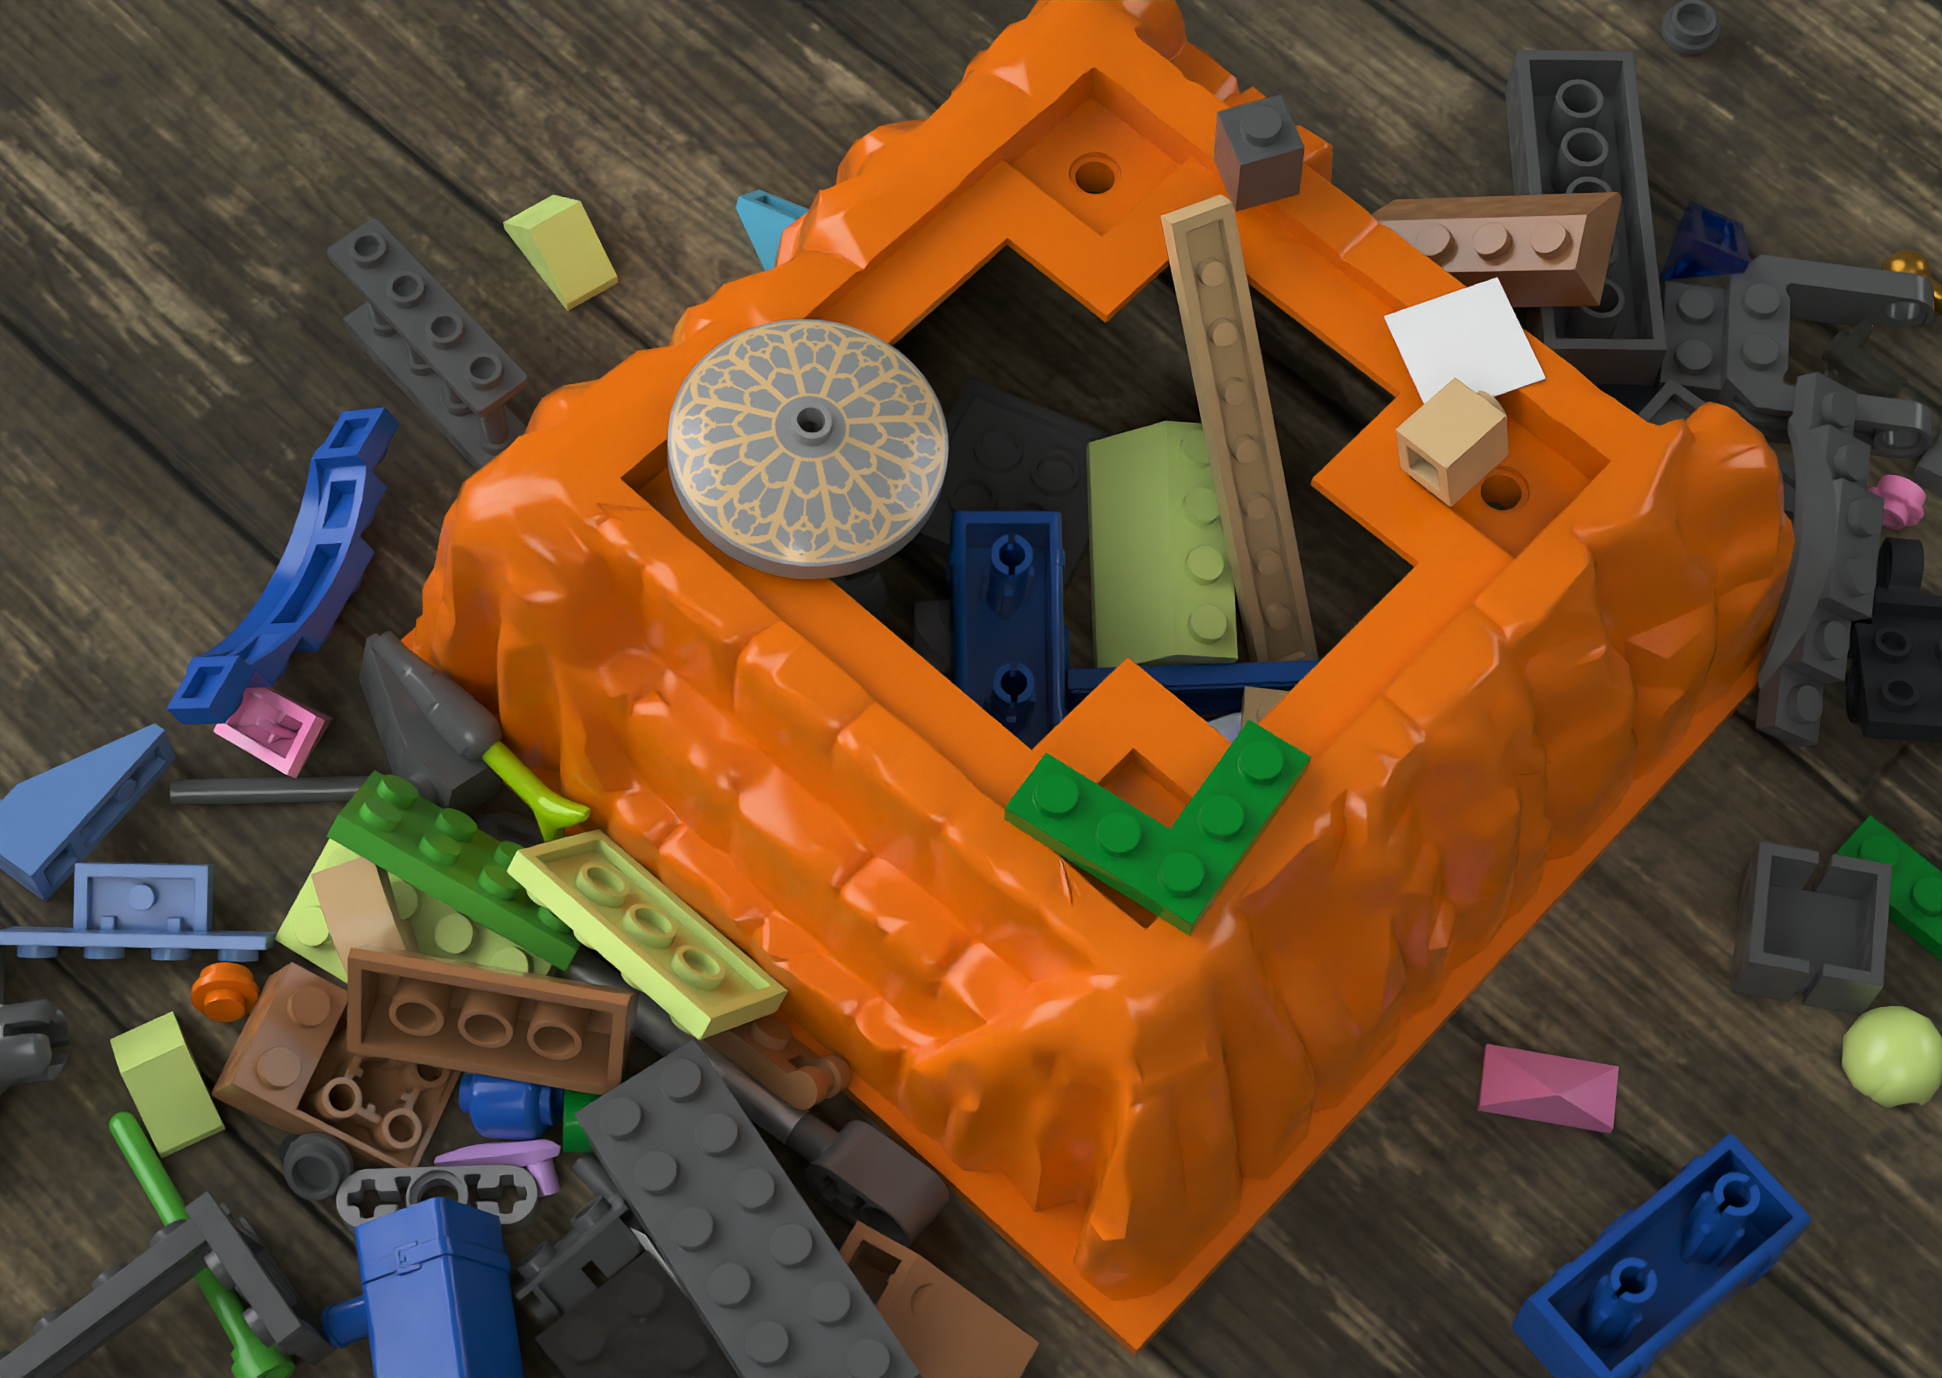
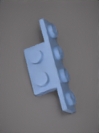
(141, 907)

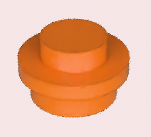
(225, 992)

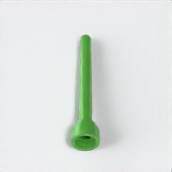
(250, 1355)

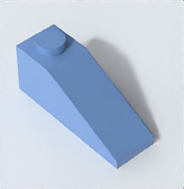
(73, 807)

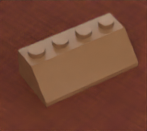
(1538, 246)
(489, 1020)

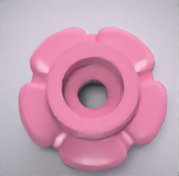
(1901, 501)

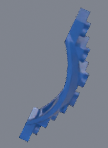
(311, 580)

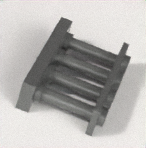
(429, 344)

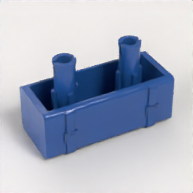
(1009, 617)
(1662, 1268)
(432, 1295)

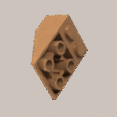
(301, 1079)
(932, 1315)

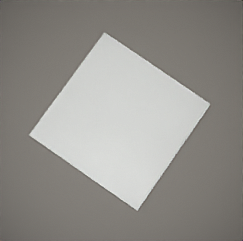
(1468, 338)

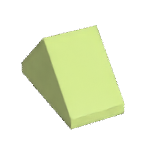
(563, 249)
(166, 1084)

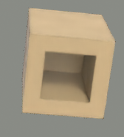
(1453, 440)

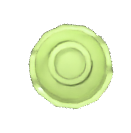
(1893, 1056)

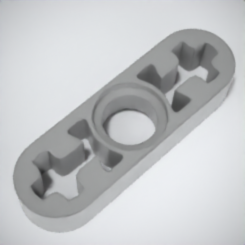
(488, 1178)

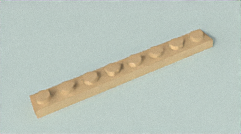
(1239, 429)

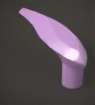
(533, 1154)

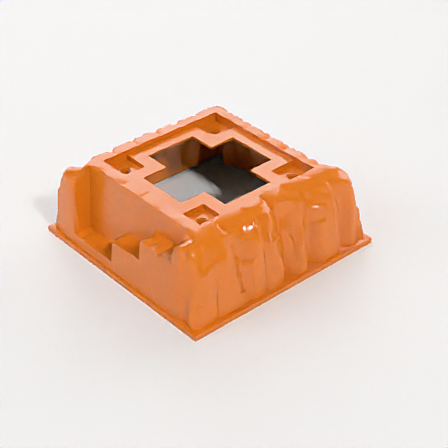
(843, 804)

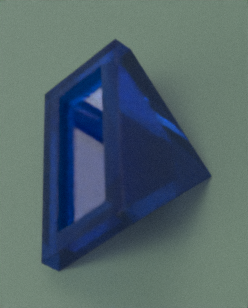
(1706, 246)

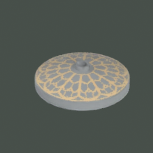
(807, 448)

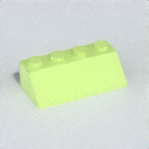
(1158, 550)

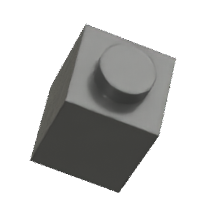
(1258, 152)

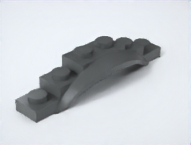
(1830, 565)

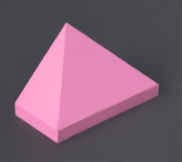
(275, 729)
(1548, 1088)

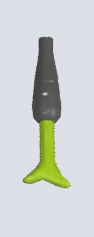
(476, 734)

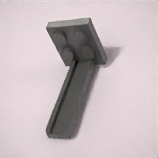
(177, 1253)

